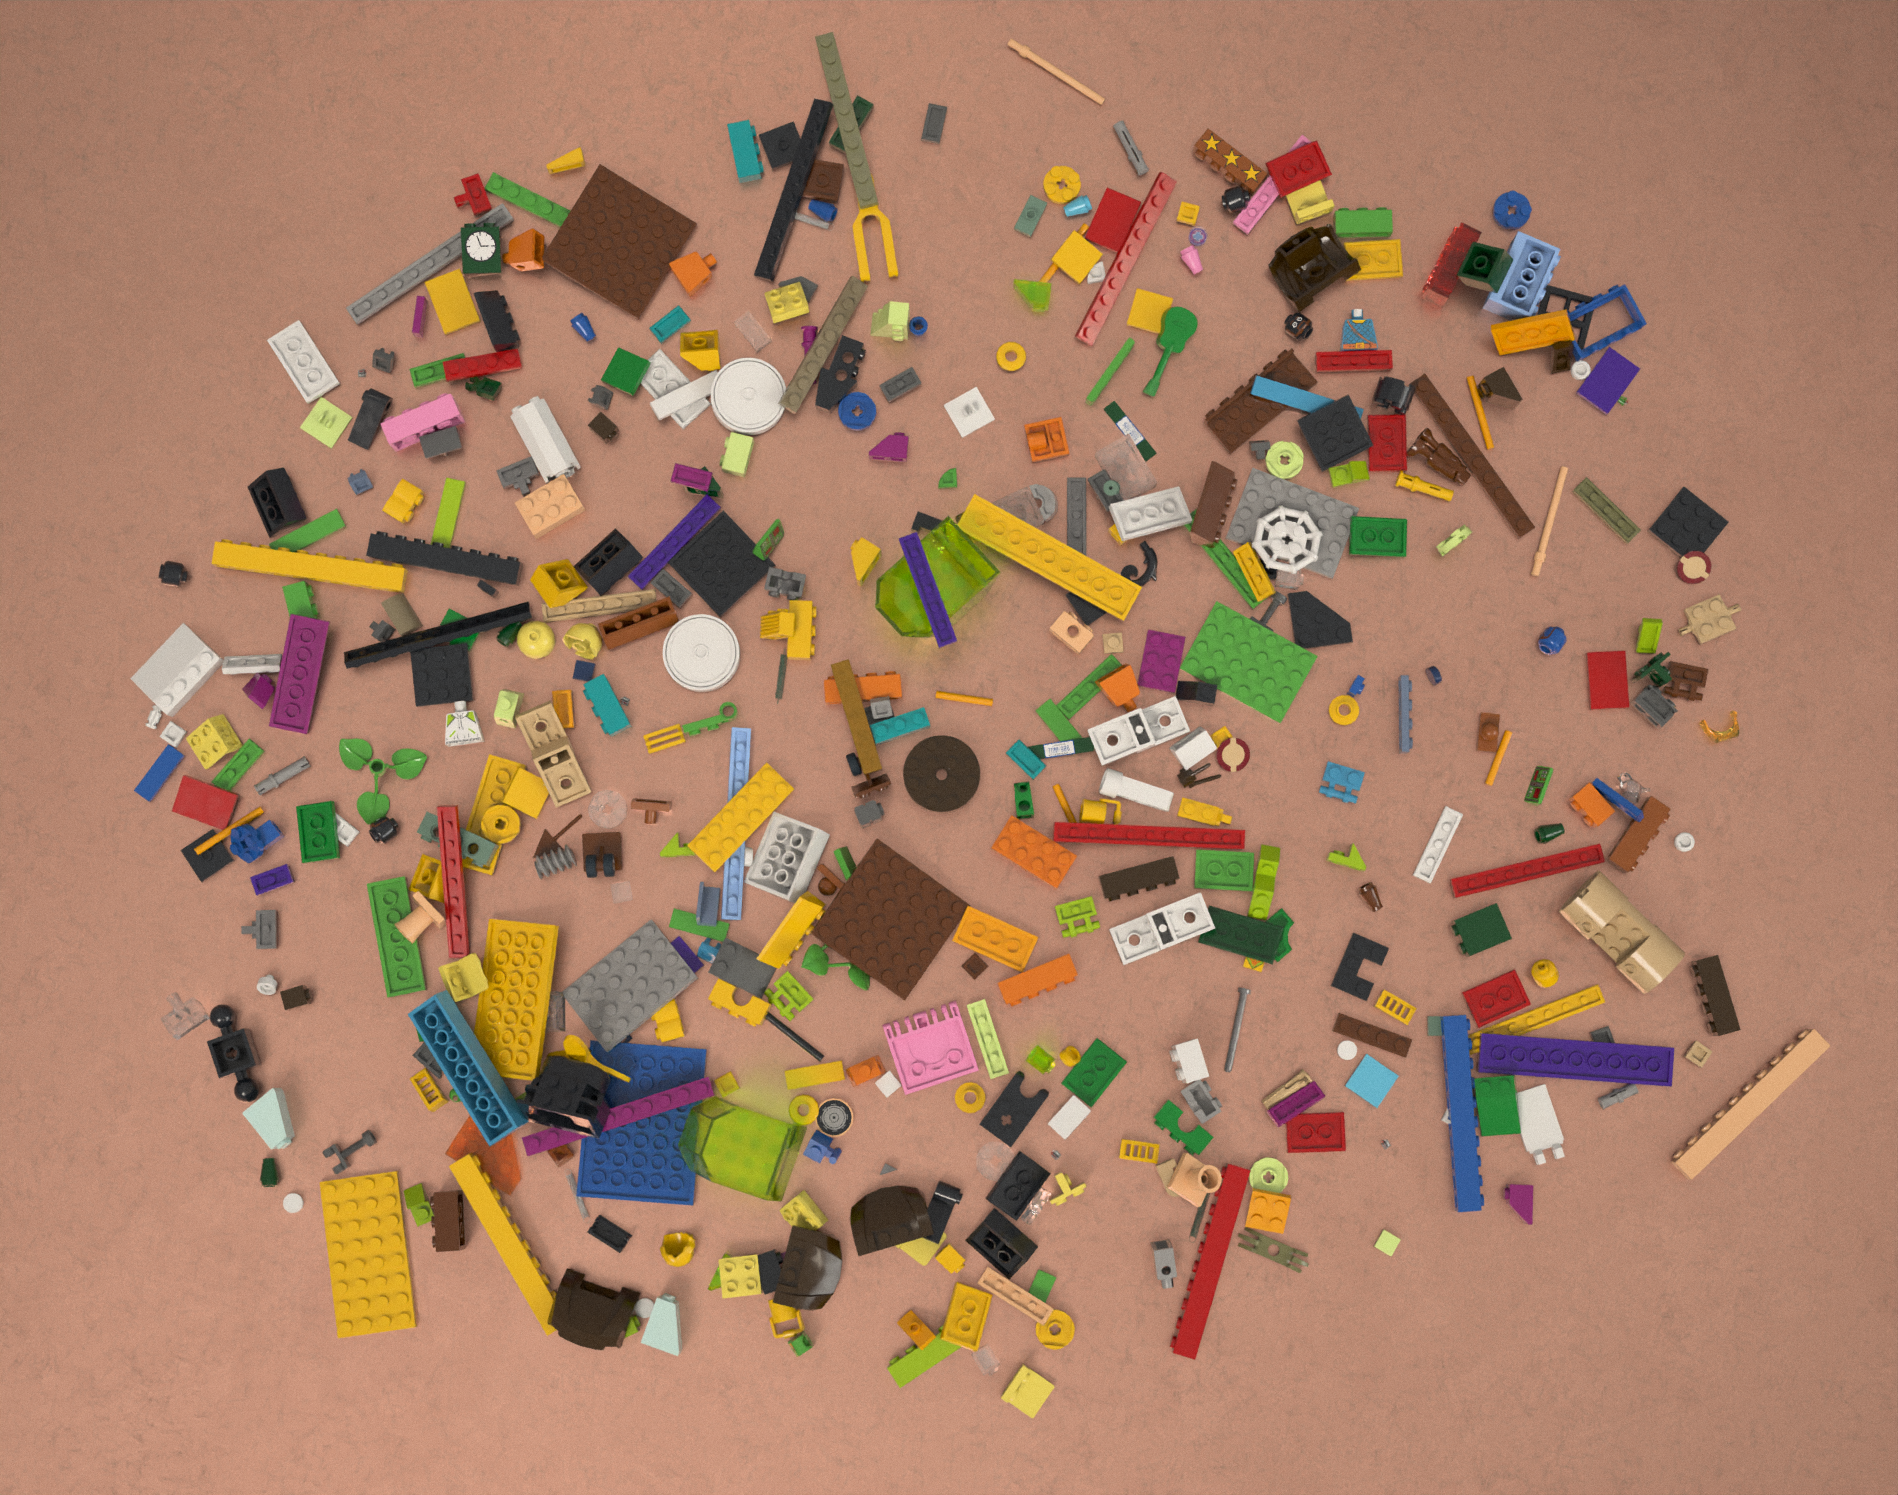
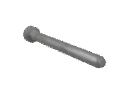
(1236, 1028)

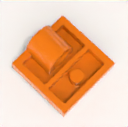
(1046, 439)

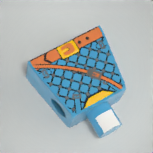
(1358, 333)

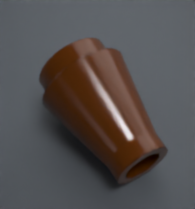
(1370, 895)

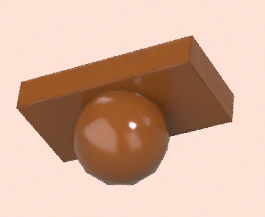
(1488, 732)
(830, 883)

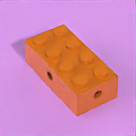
(1033, 852)

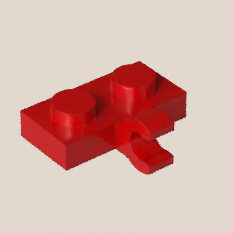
(474, 194)

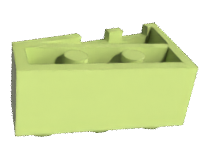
(891, 321)

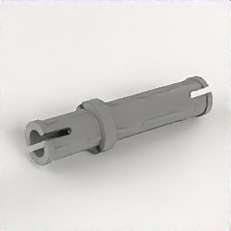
(1139, 165)
(275, 779)

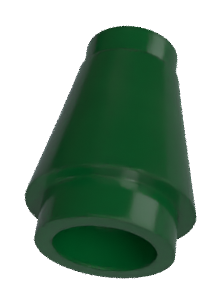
(508, 634)
(1546, 833)
(269, 1174)

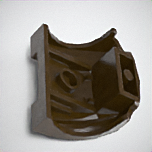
(1310, 264)
(889, 1218)
(809, 1269)
(591, 1313)

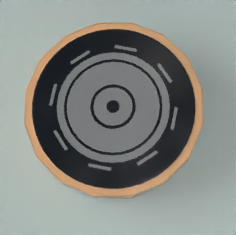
(834, 1117)

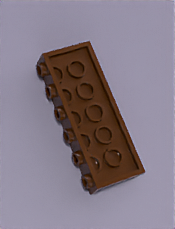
(1246, 413)

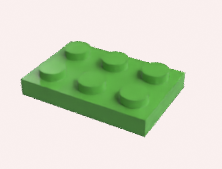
(1224, 870)

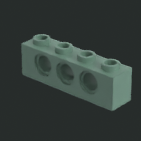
(486, 848)

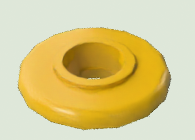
(1011, 347)
(1344, 719)
(962, 1104)
(794, 1109)

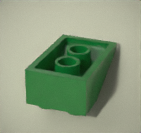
(1497, 1105)

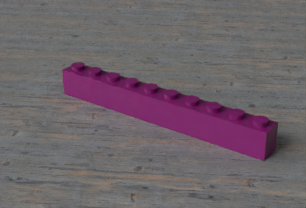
(625, 1114)

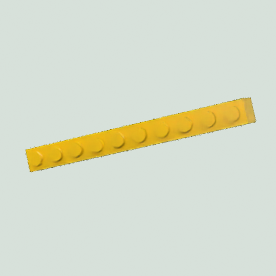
(309, 567)
(505, 1237)

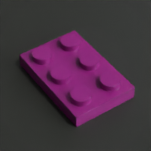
(1161, 661)

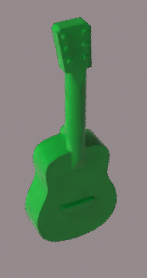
(1176, 328)

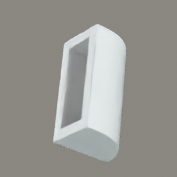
(1193, 747)
(1069, 1117)

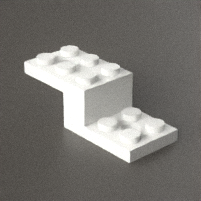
(1138, 730)
(1162, 928)

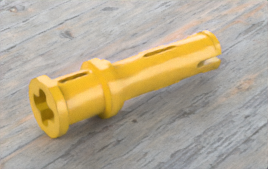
(1415, 483)

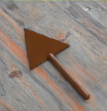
(549, 843)

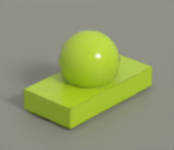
(1649, 635)

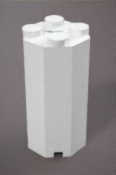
(544, 439)

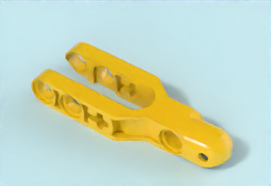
(887, 241)

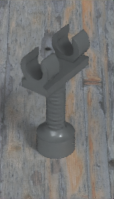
(1277, 599)
(367, 1139)

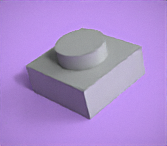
(881, 707)

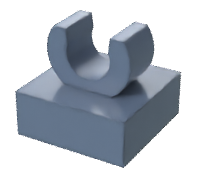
(360, 482)

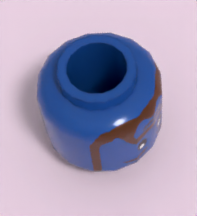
(1552, 640)

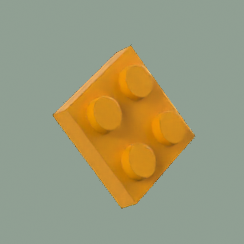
(1267, 1210)

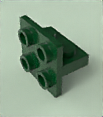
(1656, 673)

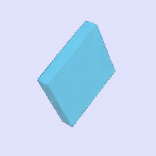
(1371, 1080)

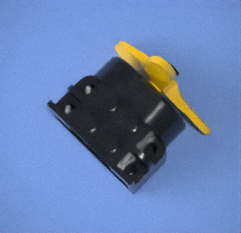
(570, 1091)

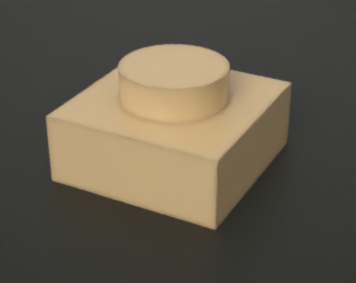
(1113, 643)
(1698, 1054)

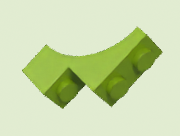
(1264, 882)

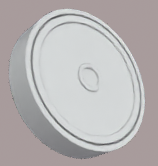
(748, 396)
(701, 653)

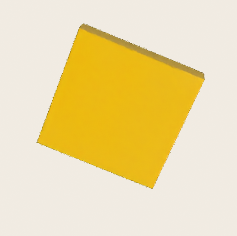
(1076, 257)
(1148, 310)
(526, 793)

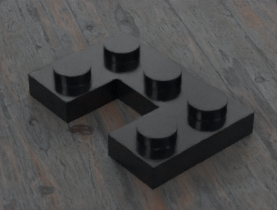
(1346, 974)

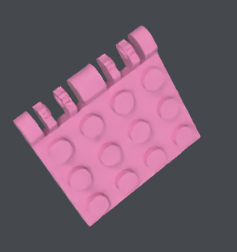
(932, 1051)

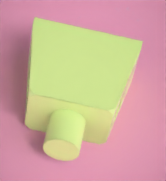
(507, 707)

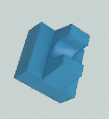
(708, 952)

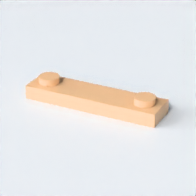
(1015, 1296)

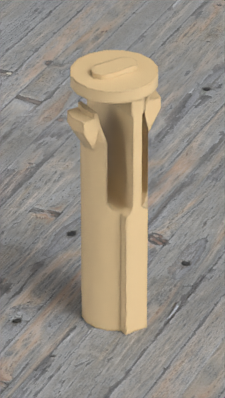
(1286, 1090)

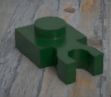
(484, 388)

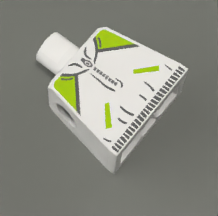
(462, 726)

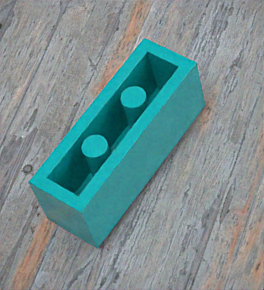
(745, 151)
(606, 705)
(900, 726)

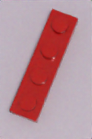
(1354, 361)
(481, 365)

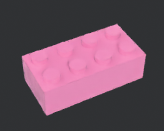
(426, 419)

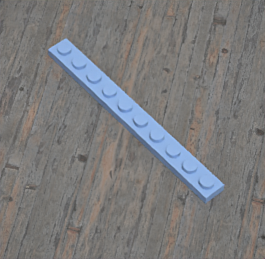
(734, 864)

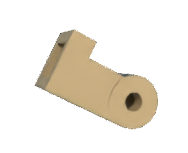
(1165, 1172)

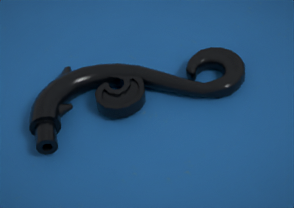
(1151, 570)

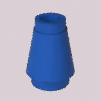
(823, 210)
(918, 322)
(583, 326)

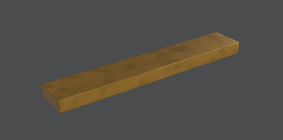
(856, 717)

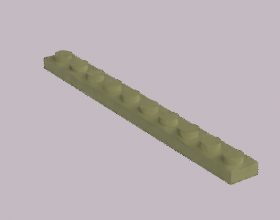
(846, 120)

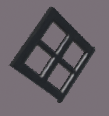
(1569, 295)

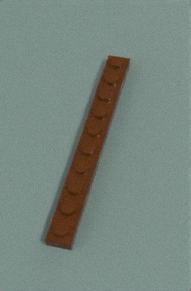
(1472, 456)

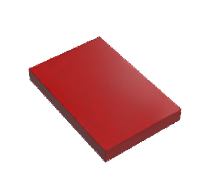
(1298, 169)
(1112, 220)
(1389, 443)
(1607, 680)
(205, 802)
(1496, 998)
(1316, 1133)

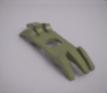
(1261, 1248)

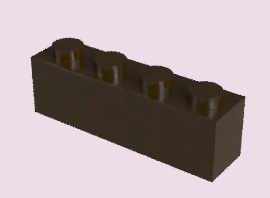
(1139, 877)
(1715, 995)

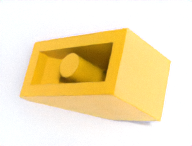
(950, 1259)

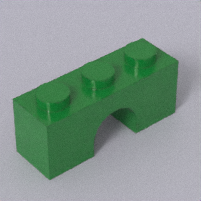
(1168, 1117)

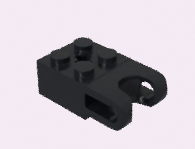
(1012, 1103)

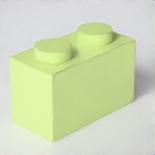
(737, 454)

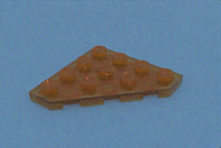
(497, 1160)

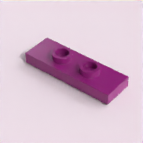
(1296, 1104)

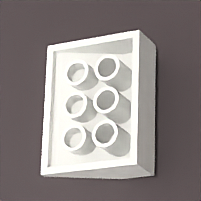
(177, 670)
(786, 857)

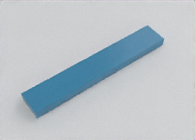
(1291, 396)

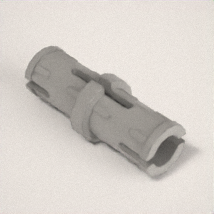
(1617, 1095)

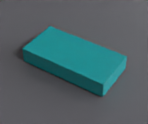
(670, 324)
(1026, 759)

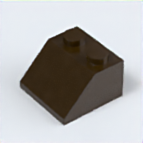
(1499, 389)

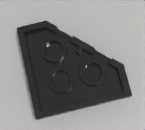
(1316, 623)

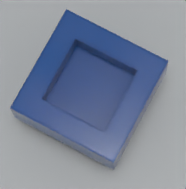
(1357, 686)

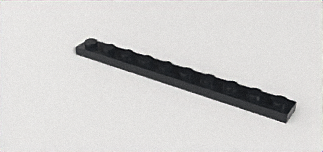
(793, 190)
(437, 635)

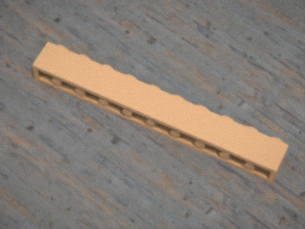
(1750, 1103)

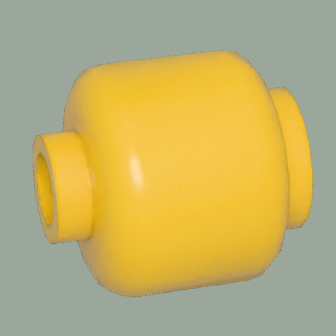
(1545, 973)

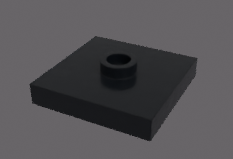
(780, 144)
(209, 861)

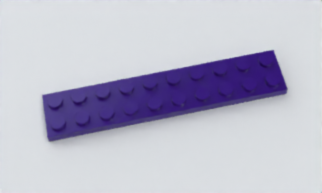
(1576, 1059)

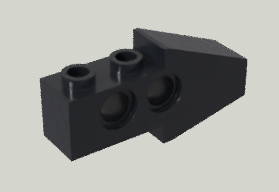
(830, 389)

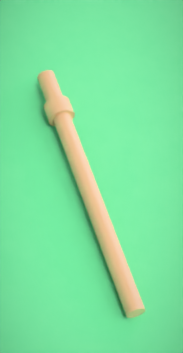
(1025, 52)
(1540, 556)

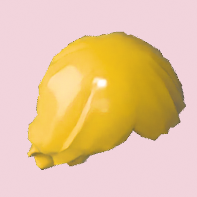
(678, 1249)

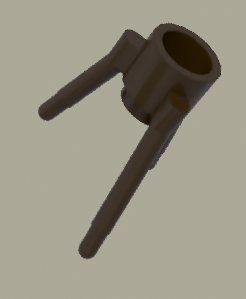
(1188, 776)

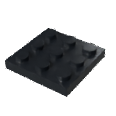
(1335, 433)
(1687, 524)
(442, 675)

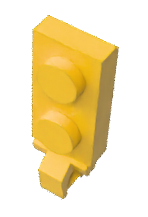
(1202, 813)

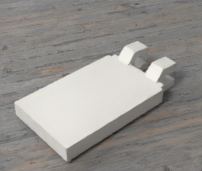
(1539, 1123)

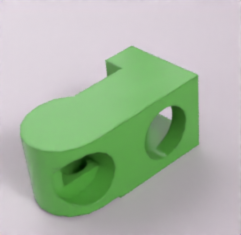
(800, 1343)

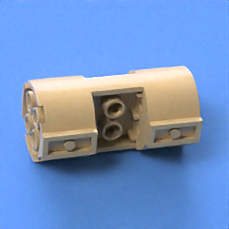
(1627, 936)

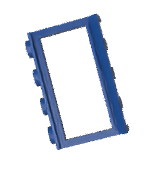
(1597, 301)

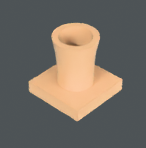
(419, 919)
(1194, 1179)

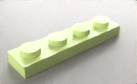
(987, 1039)

